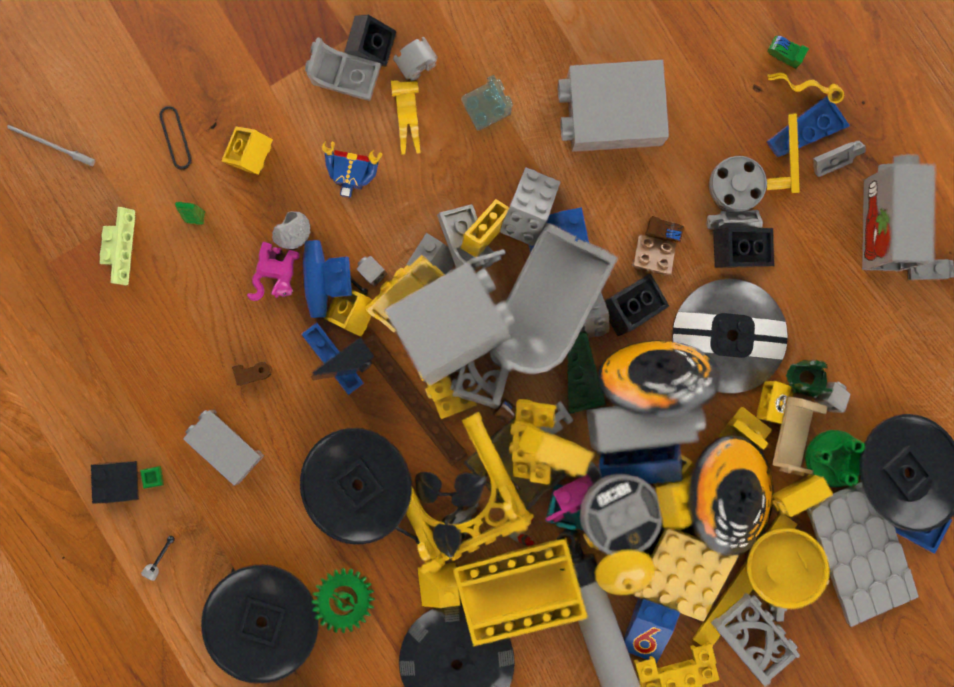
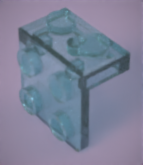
(487, 103)

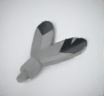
(462, 516)

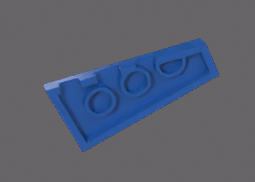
(813, 124)

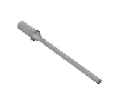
(74, 154)

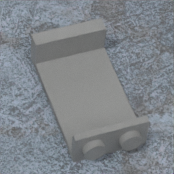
(222, 447)

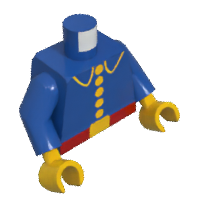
(350, 169)

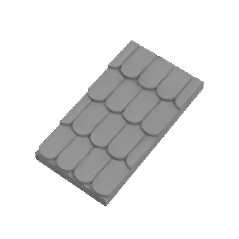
(861, 555)

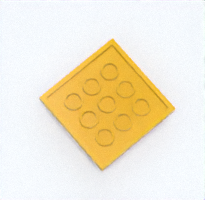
(686, 574)

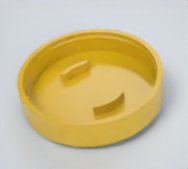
(787, 568)

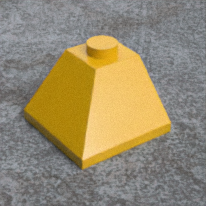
(439, 588)

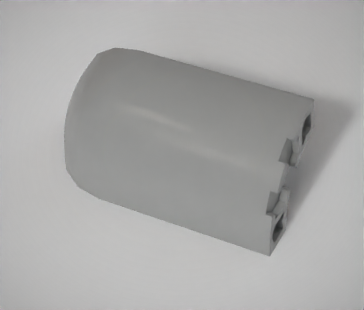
(552, 300)

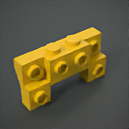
(404, 283)
(444, 399)
(538, 416)
(682, 674)

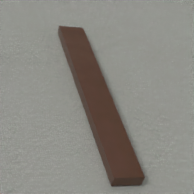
(414, 401)

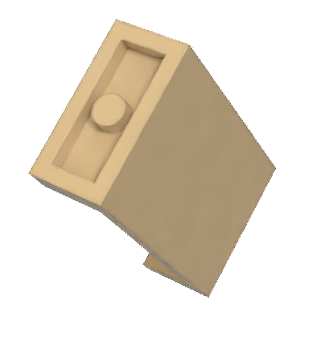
(794, 435)

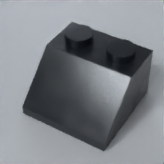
(370, 39)
(114, 482)

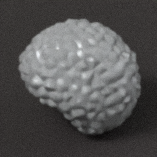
(292, 231)

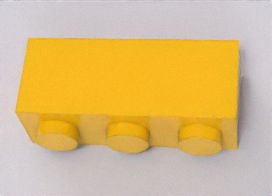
(484, 229)

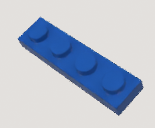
(325, 351)

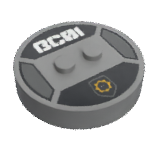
(621, 514)

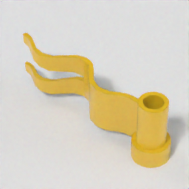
(833, 97)
(406, 111)

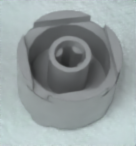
(416, 58)

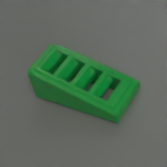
(190, 213)

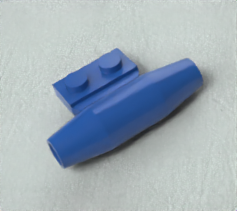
(323, 278)

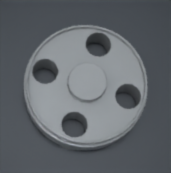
(737, 184)

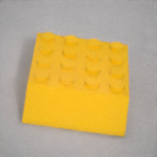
(520, 592)

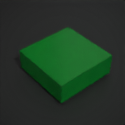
(152, 477)

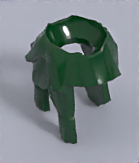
(820, 378)

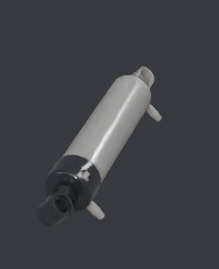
(601, 627)

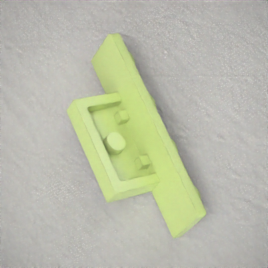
(117, 246)

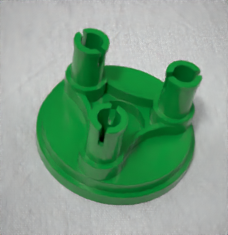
(835, 457)

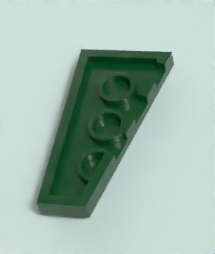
(582, 377)

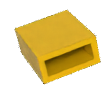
(801, 495)

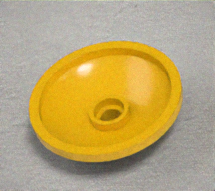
(625, 572)

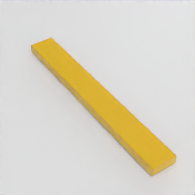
(734, 592)

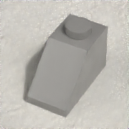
(371, 270)
(834, 400)

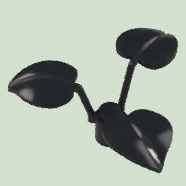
(468, 492)

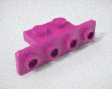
(571, 497)

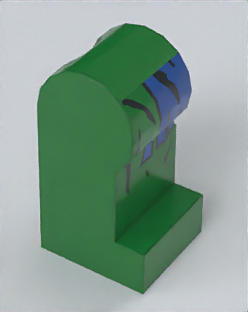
(787, 51)

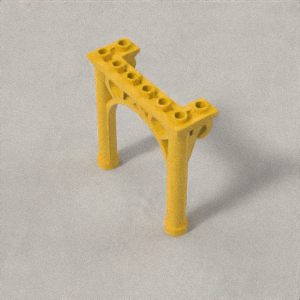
(500, 480)

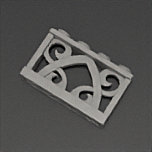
(494, 389)
(759, 664)

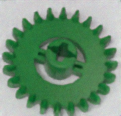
(359, 608)

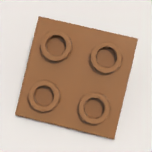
(654, 255)

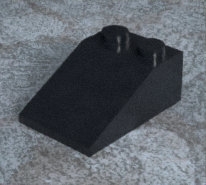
(743, 247)
(635, 305)
(348, 361)

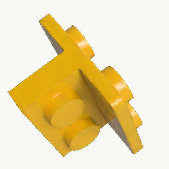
(747, 426)

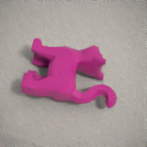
(272, 268)

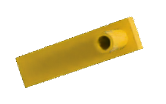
(792, 181)

